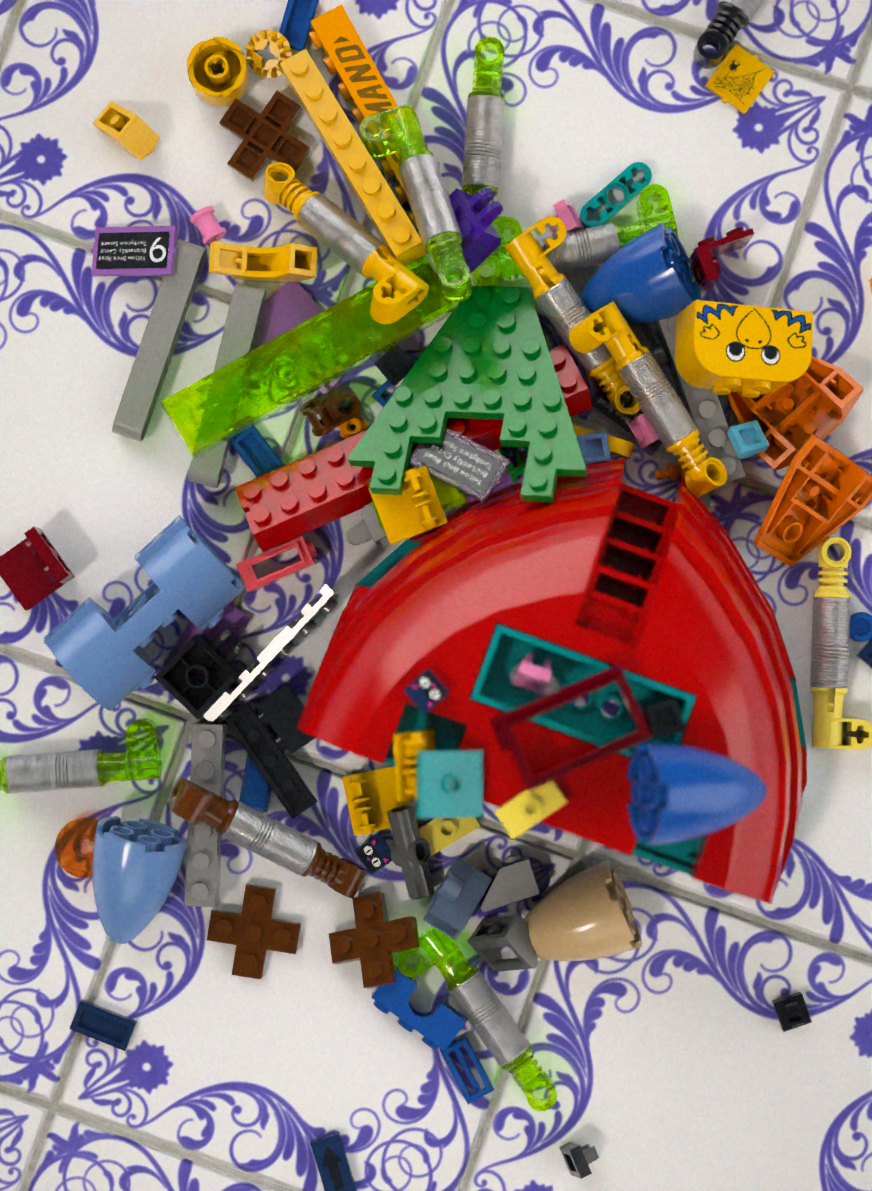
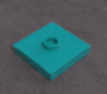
(449, 783)

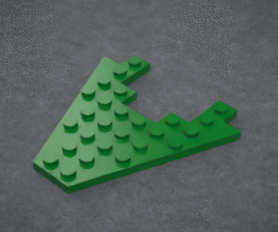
(479, 366)

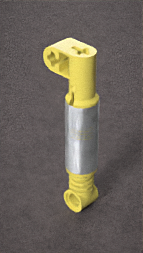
(830, 653)

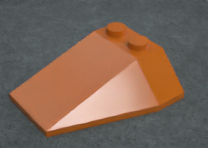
(807, 405)
(813, 501)

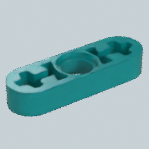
(626, 176)

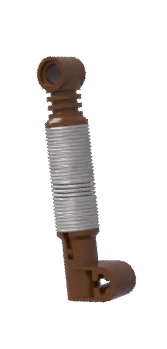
(264, 837)

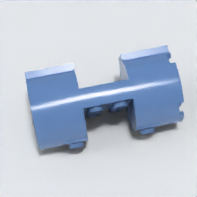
(107, 651)

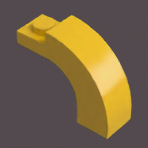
(257, 264)

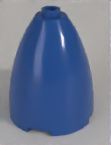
(644, 279)
(687, 792)

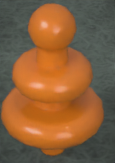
(671, 472)

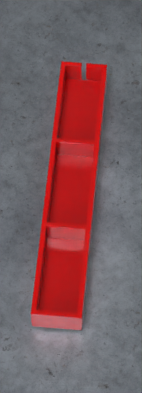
(328, 488)

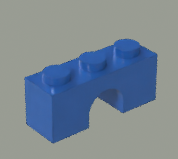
(436, 1026)

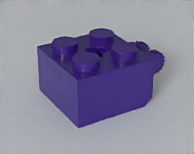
(474, 222)

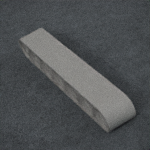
(159, 342)
(235, 343)

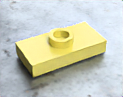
(529, 808)
(445, 831)

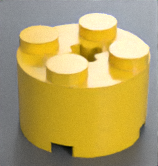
(211, 57)

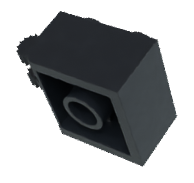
(205, 656)

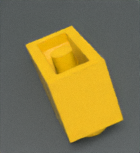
(127, 130)

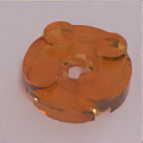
(67, 849)

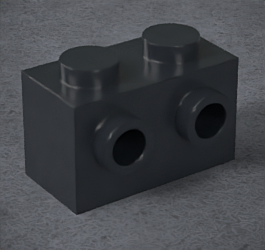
(283, 713)

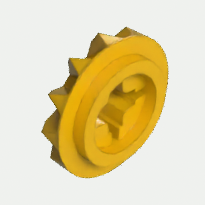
(279, 47)

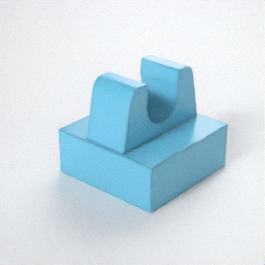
(747, 439)

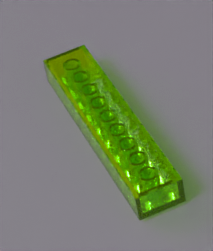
(296, 365)

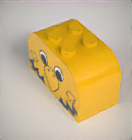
(742, 347)

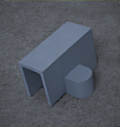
(456, 898)

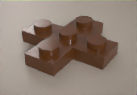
(264, 135)
(253, 931)
(374, 940)

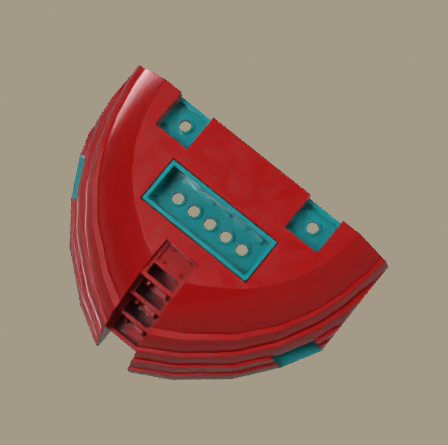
(589, 587)

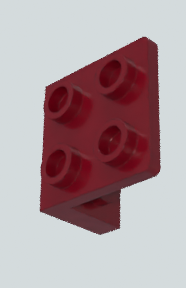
(704, 260)
(34, 569)

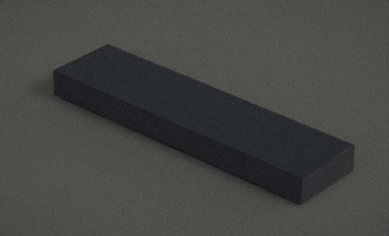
(271, 760)

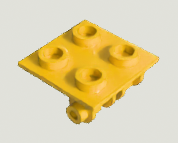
(414, 510)
(405, 754)
(369, 799)

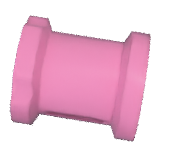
(208, 225)

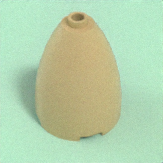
(584, 918)

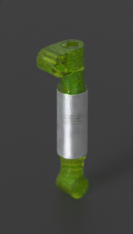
(484, 131)
(424, 191)
(590, 244)
(84, 768)
(482, 1011)

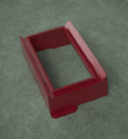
(507, 739)

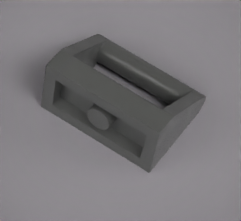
(503, 932)

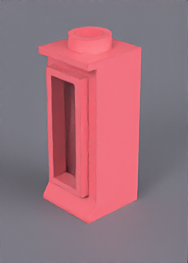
(305, 550)

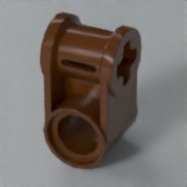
(329, 410)

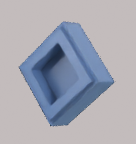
(594, 447)

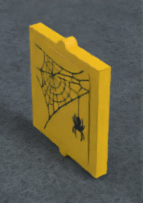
(739, 79)

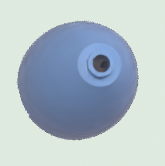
(133, 873)

